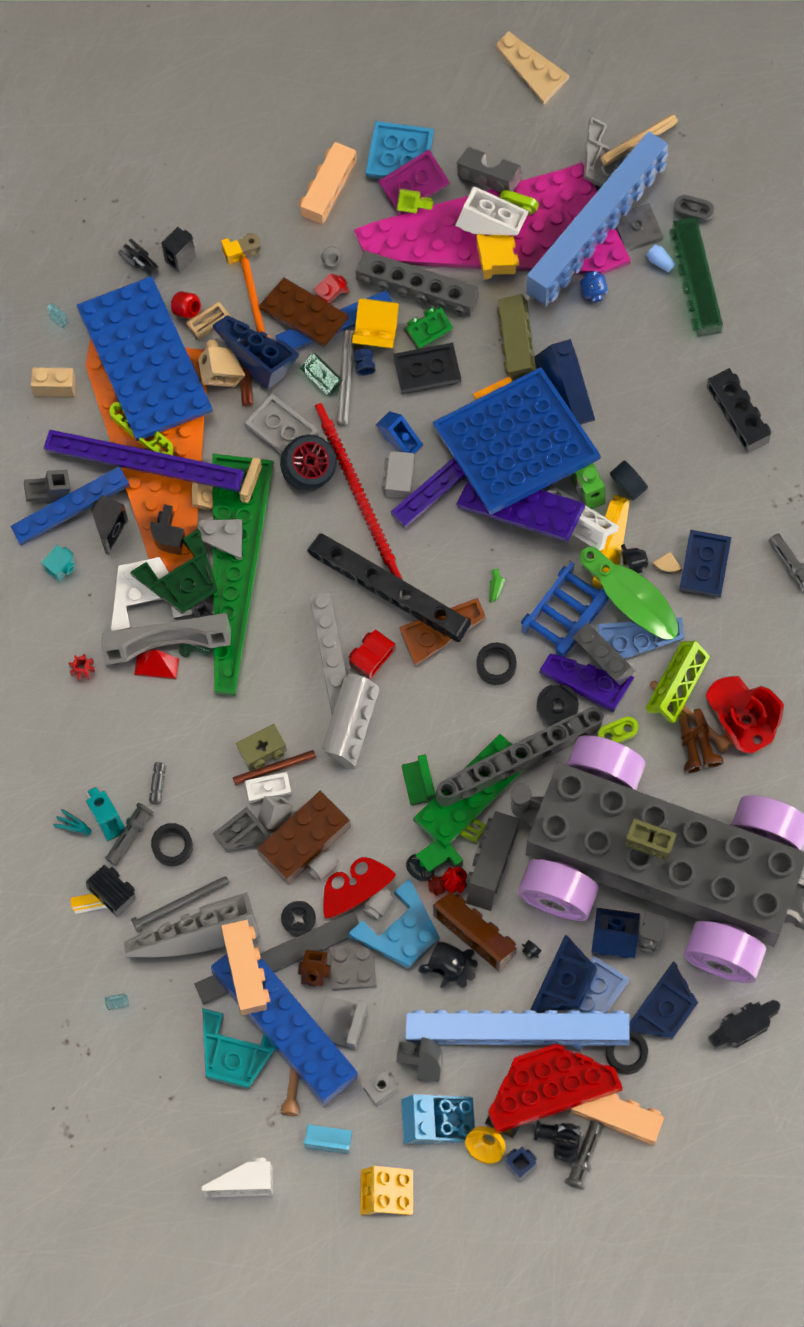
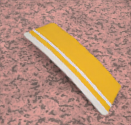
(86, 903)

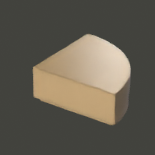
(667, 564)

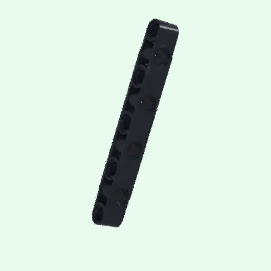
(389, 587)

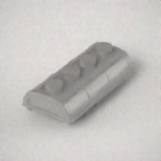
(350, 719)

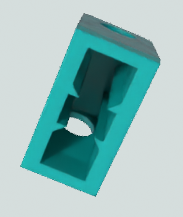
(104, 813)

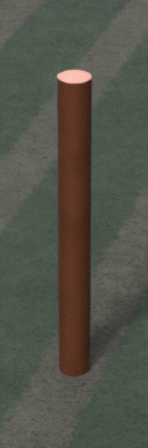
(274, 767)

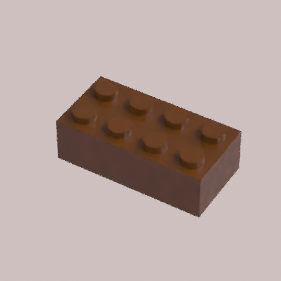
(303, 837)

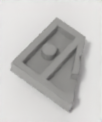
(223, 535)

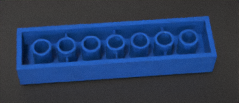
(295, 1035)

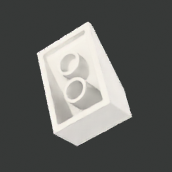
(490, 215)
(244, 1181)

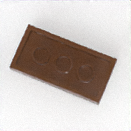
(303, 312)

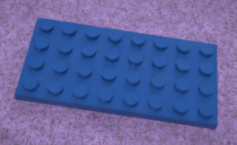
(144, 358)

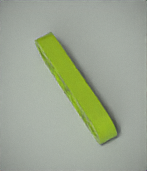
(151, 445)

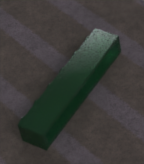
(696, 277)

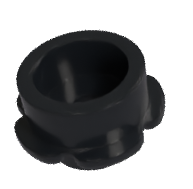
(531, 949)

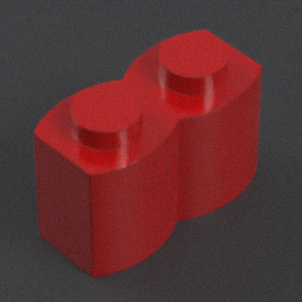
(371, 654)

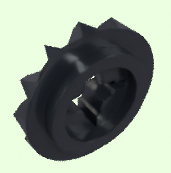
(298, 908)

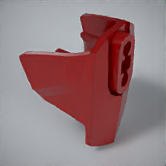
(737, 703)

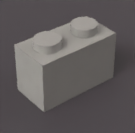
(399, 474)

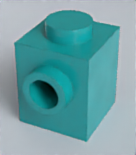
(59, 562)

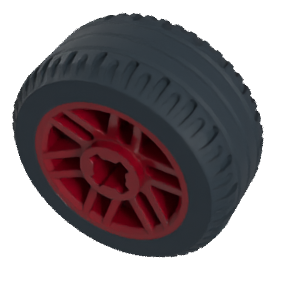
(304, 475)

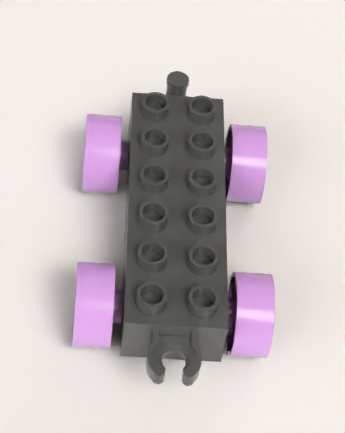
(729, 876)

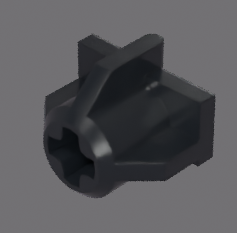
(634, 558)

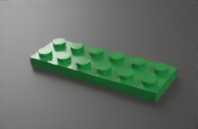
(448, 822)

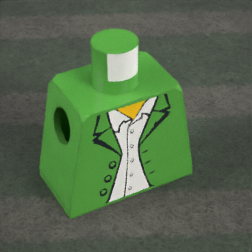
(587, 483)

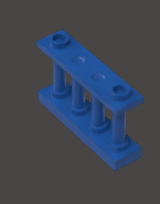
(587, 612)

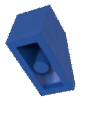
(399, 433)

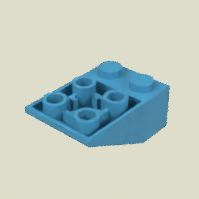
(436, 1119)

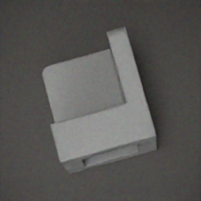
(274, 811)

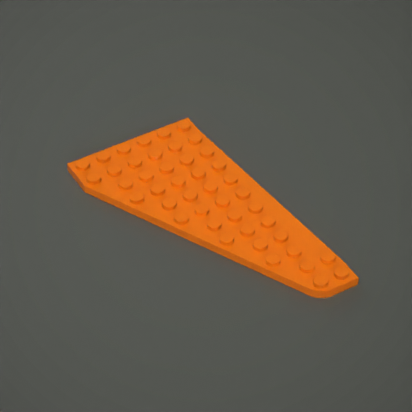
(147, 490)

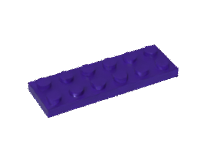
(538, 512)

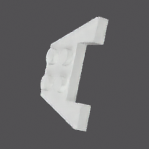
(132, 592)

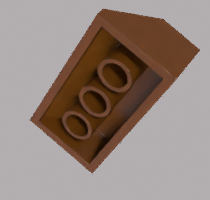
(474, 931)

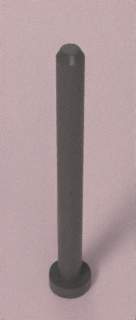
(138, 923)

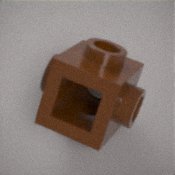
(314, 968)

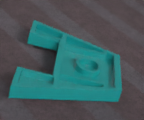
(229, 1058)

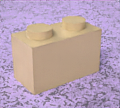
(53, 382)

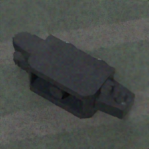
(745, 1025)

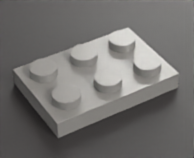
(278, 424)

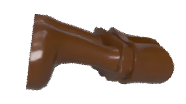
(690, 735)

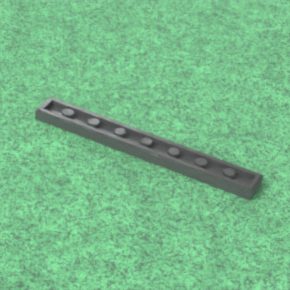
(289, 952)

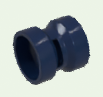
(364, 358)

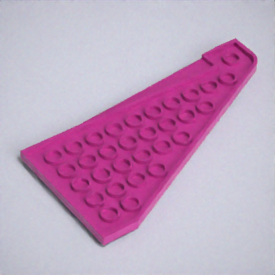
(435, 240)

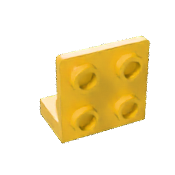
(376, 323)
(386, 1191)

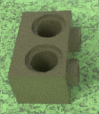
(650, 839)

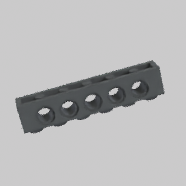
(410, 275)

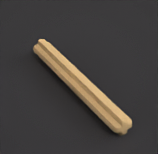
(630, 144)

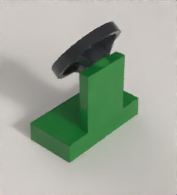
(432, 857)

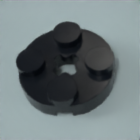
(556, 693)

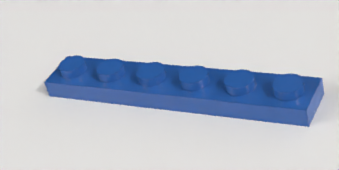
(69, 506)

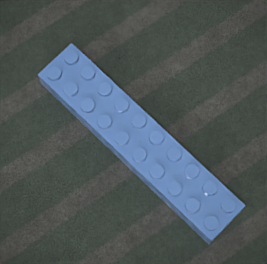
(597, 219)

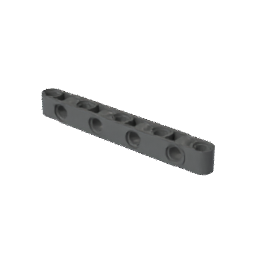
(506, 763)

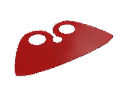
(348, 896)

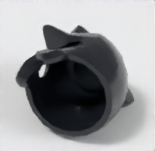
(451, 964)

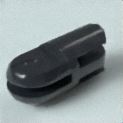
(139, 258)

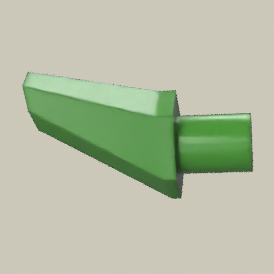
(495, 585)

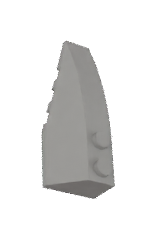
(195, 932)

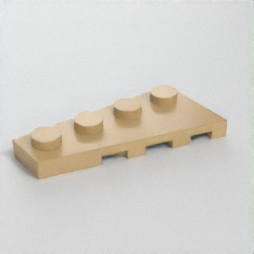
(537, 71)

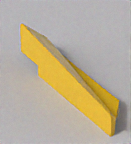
(617, 513)

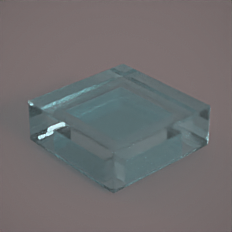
(57, 315)
(117, 1001)

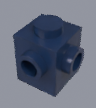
(520, 1162)

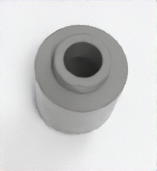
(322, 864)
(378, 904)

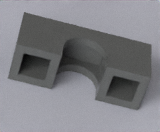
(473, 167)
(604, 654)

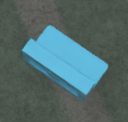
(328, 1139)

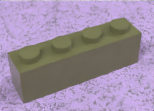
(516, 335)

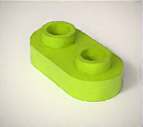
(520, 200)
(616, 730)

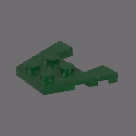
(187, 583)

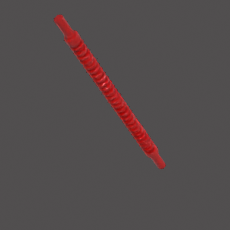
(328, 426)

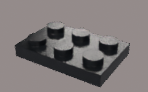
(427, 367)

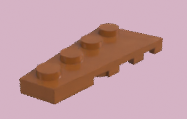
(425, 641)

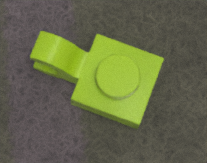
(410, 201)

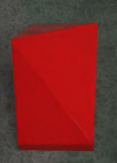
(156, 664)

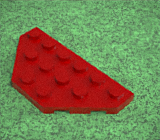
(548, 1084)

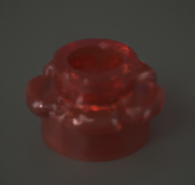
(436, 885)

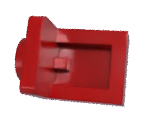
(331, 287)

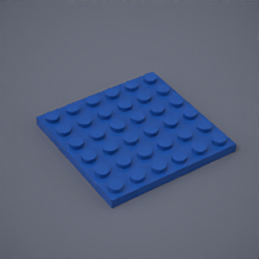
(516, 440)

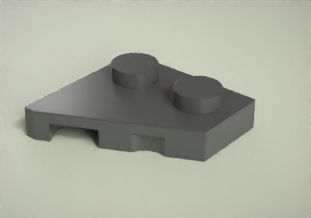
(241, 831)

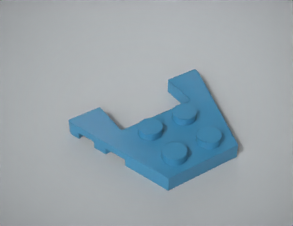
(408, 936)

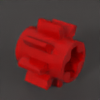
(81, 673)
(454, 879)

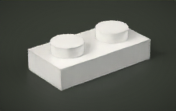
(268, 786)

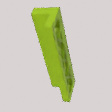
(676, 675)

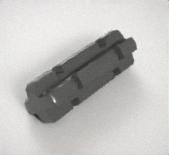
(157, 783)

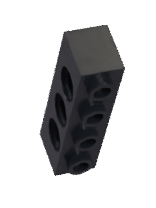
(749, 438)

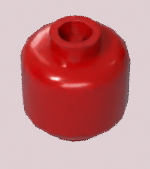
(185, 305)

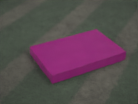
(419, 175)

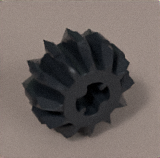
(567, 1142)

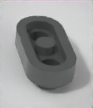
(694, 207)

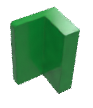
(418, 781)

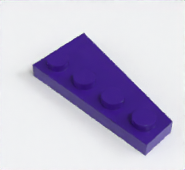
(586, 680)

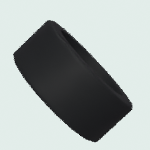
(496, 648)
(172, 828)
(633, 1068)

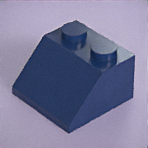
(615, 933)

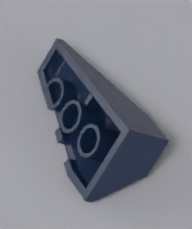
(563, 370)

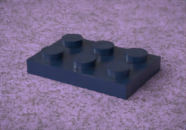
(705, 563)

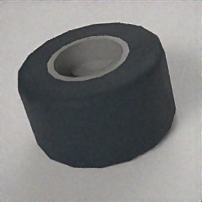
(628, 480)

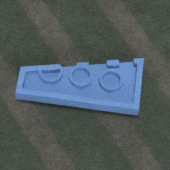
(633, 640)
(603, 990)

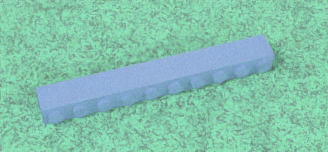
(519, 1028)

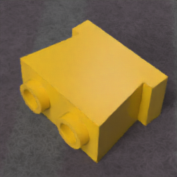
(496, 254)

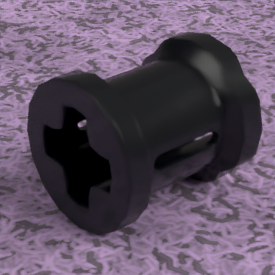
(203, 607)
(546, 1131)

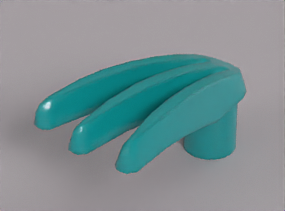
(76, 825)

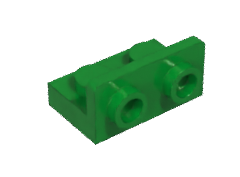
(428, 327)

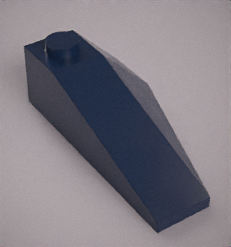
(259, 354)

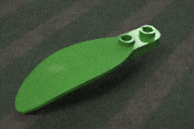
(632, 595)

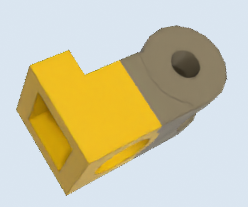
(245, 247)

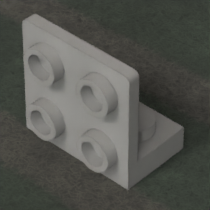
(342, 1021)

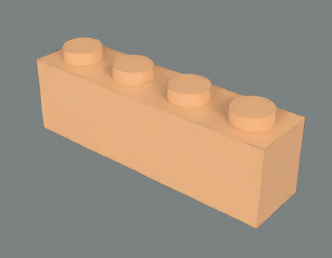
(328, 182)
(244, 967)
(623, 1117)

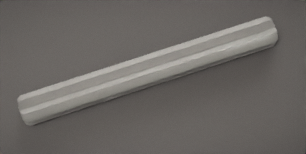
(345, 375)

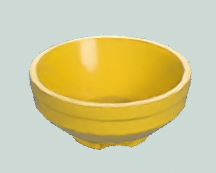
(481, 1148)

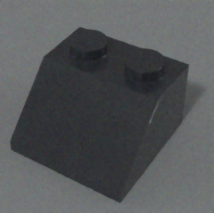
(110, 521)

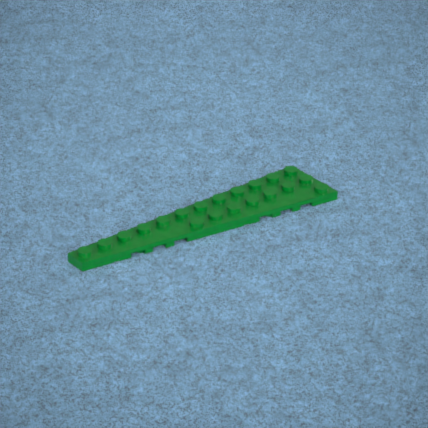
(234, 576)

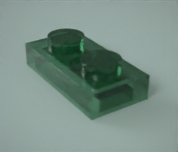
(321, 374)

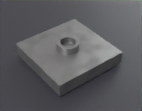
(639, 228)

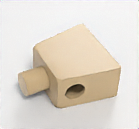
(219, 366)

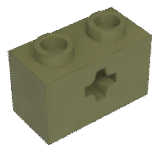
(269, 739)

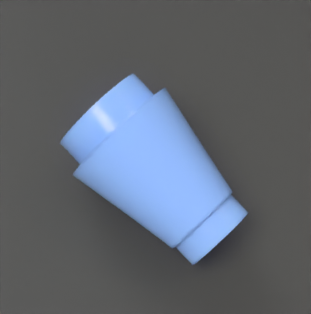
(660, 258)

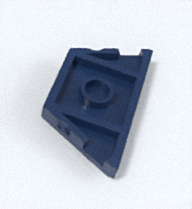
(565, 980)
(665, 1006)

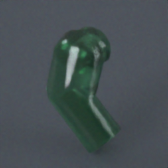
(187, 648)

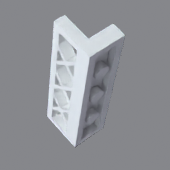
(590, 529)

